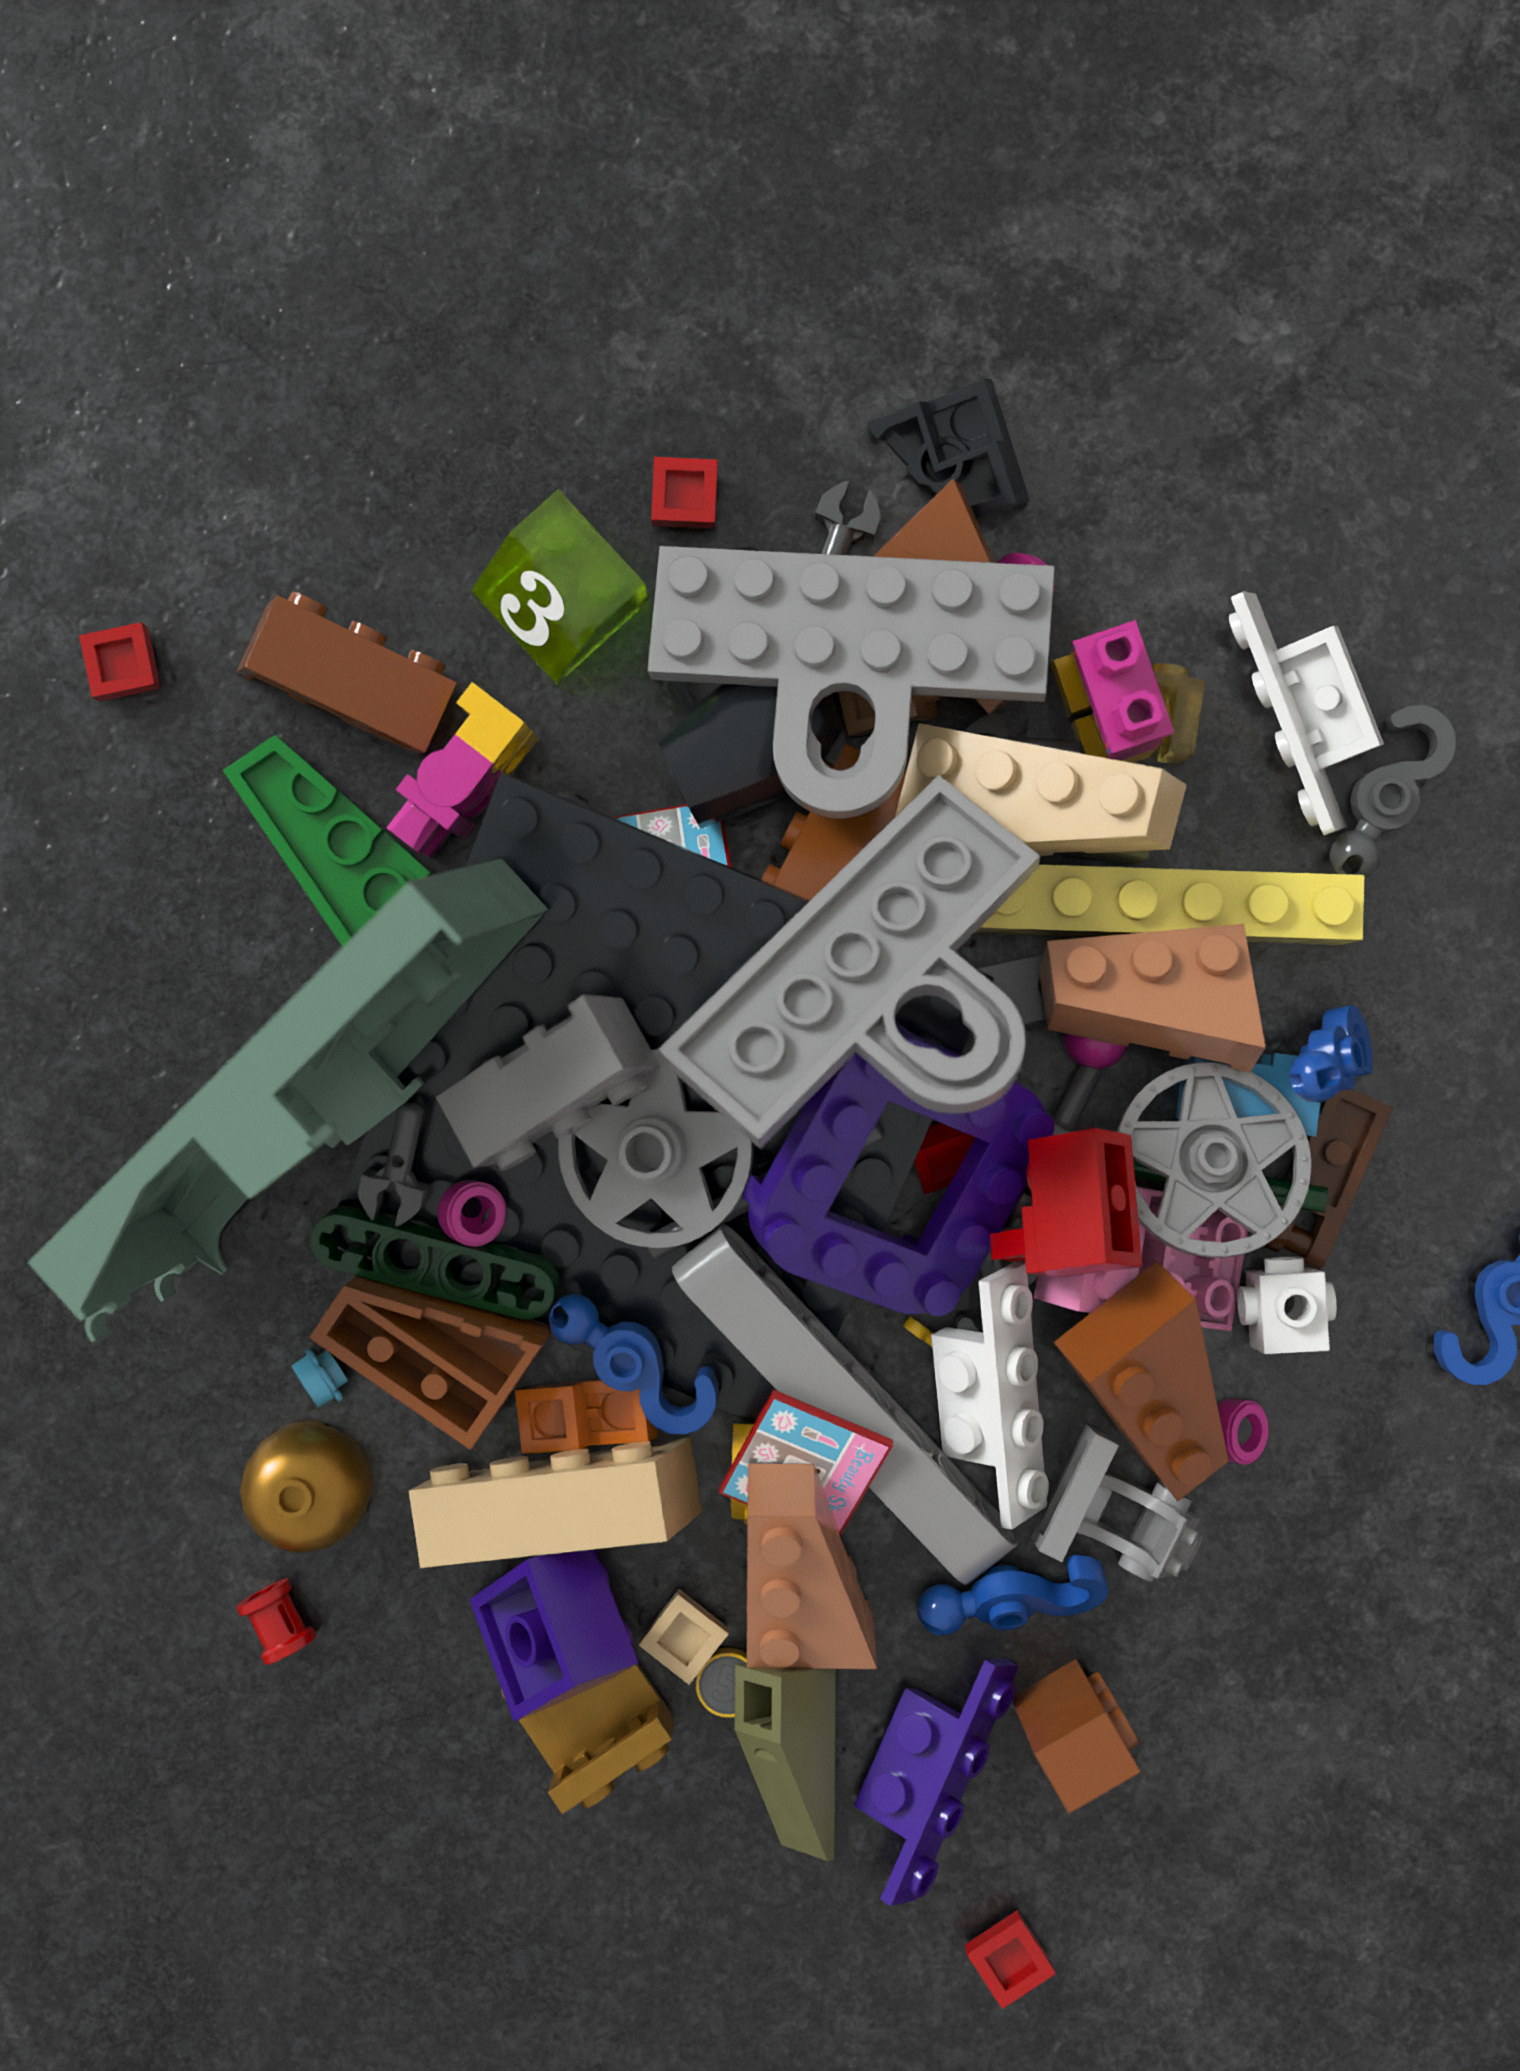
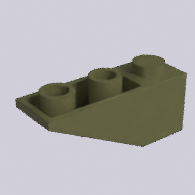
(790, 1746)

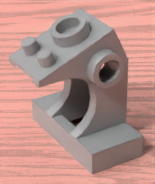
(1163, 1536)

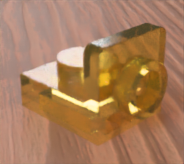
(1183, 706)

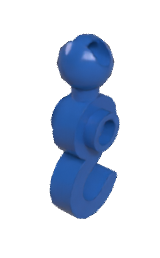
(1333, 1056)
(1498, 1308)
(631, 1359)
(1010, 1597)

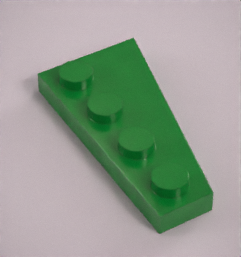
(323, 837)

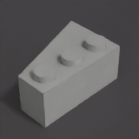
(549, 1082)

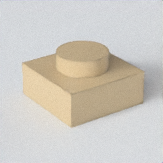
(684, 1636)

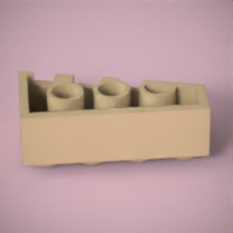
(1049, 794)
(556, 1504)

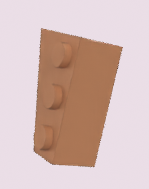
(800, 1580)

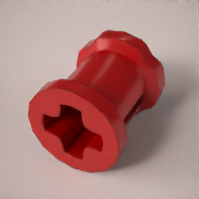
(276, 1621)

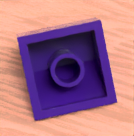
(553, 1630)

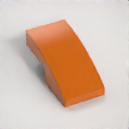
(578, 1416)

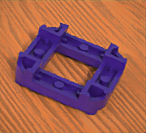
(907, 1273)

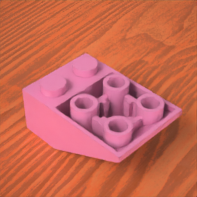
(1209, 1280)

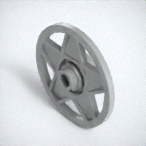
(657, 1155)
(1217, 1159)

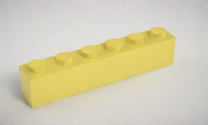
(1141, 900)

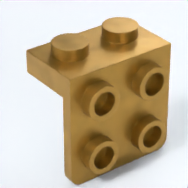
(601, 1737)

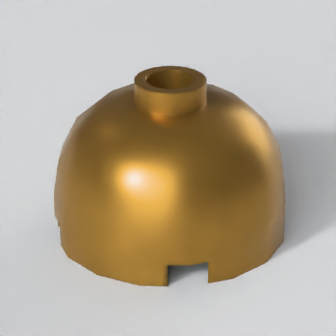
(306, 1487)

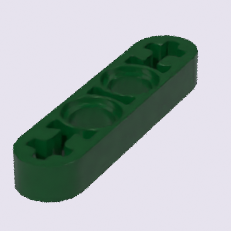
(434, 1273)

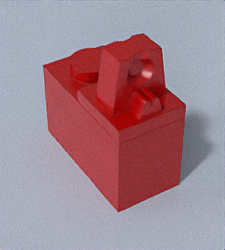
(1080, 1207)

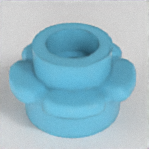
(320, 1376)

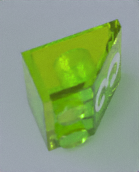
(559, 587)

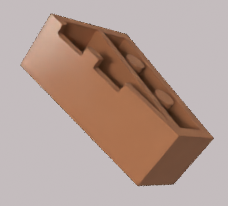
(1159, 991)

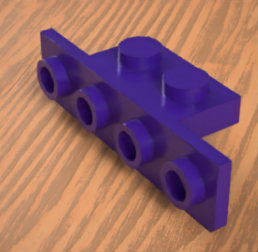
(925, 1771)

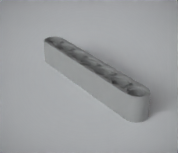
(811, 1365)

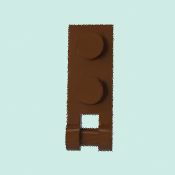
(1339, 1158)

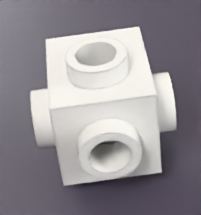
(1303, 1321)

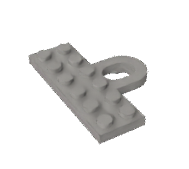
(854, 628)
(850, 964)

